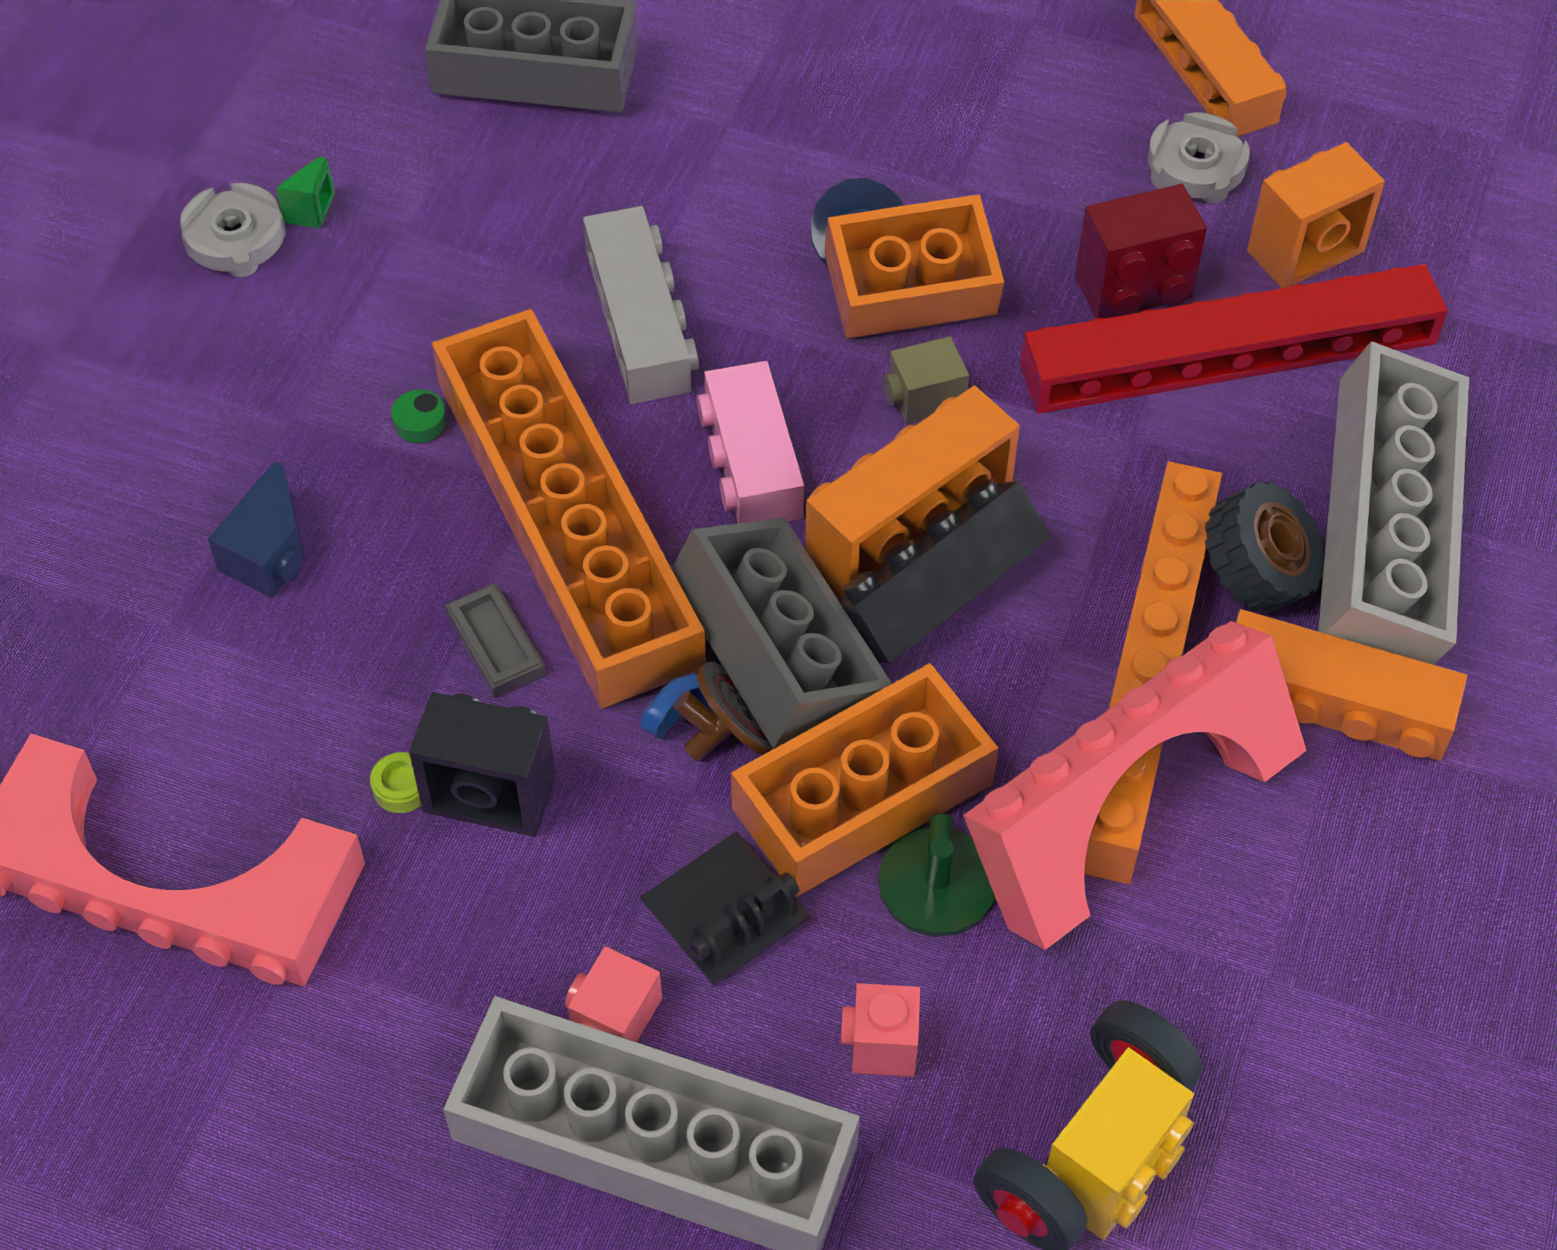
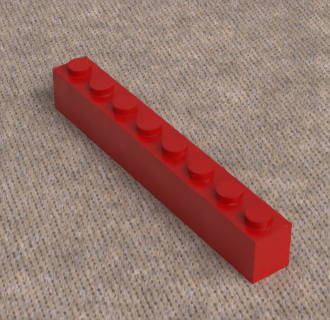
(1230, 338)

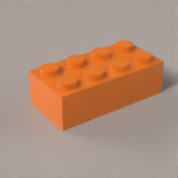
(907, 484)
(863, 778)

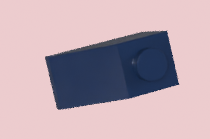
(261, 536)

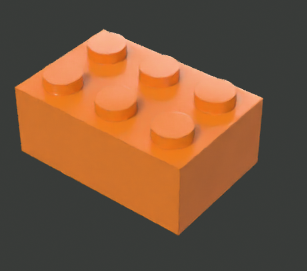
(913, 266)

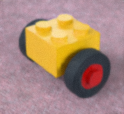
(1111, 1145)

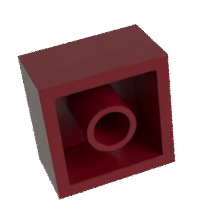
(1140, 251)

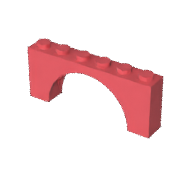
(1041, 821)
(261, 920)

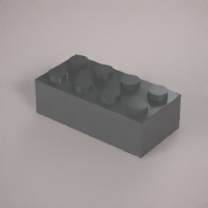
(535, 51)
(776, 626)

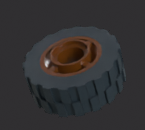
(1265, 547)

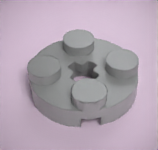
(1206, 178)
(238, 249)

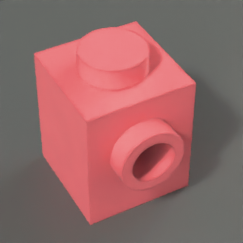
(615, 995)
(883, 1029)

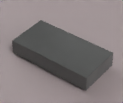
(495, 640)

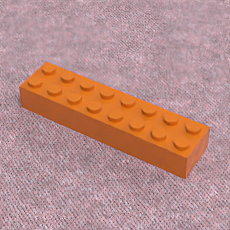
(569, 509)

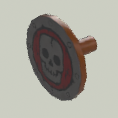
(729, 714)

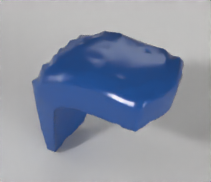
(660, 714)

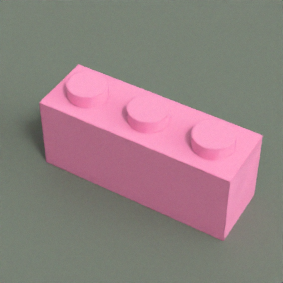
(751, 444)

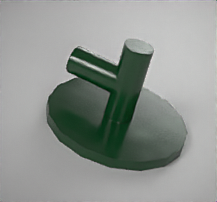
(935, 880)

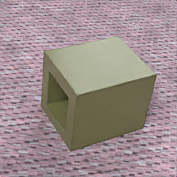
(924, 378)

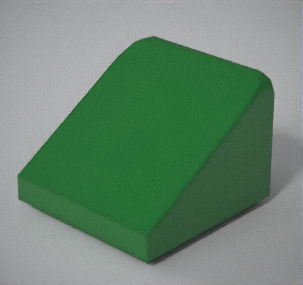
(307, 194)

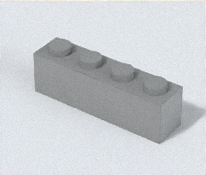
(638, 304)

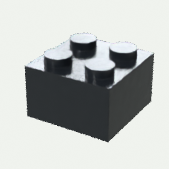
(483, 763)

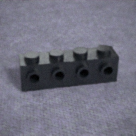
(943, 568)

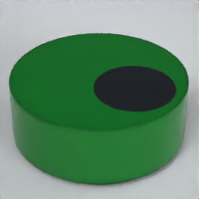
(419, 416)

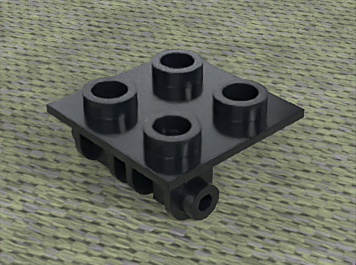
(726, 907)

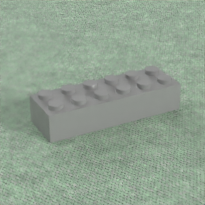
(1396, 506)
(653, 1127)

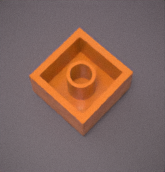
(1315, 215)

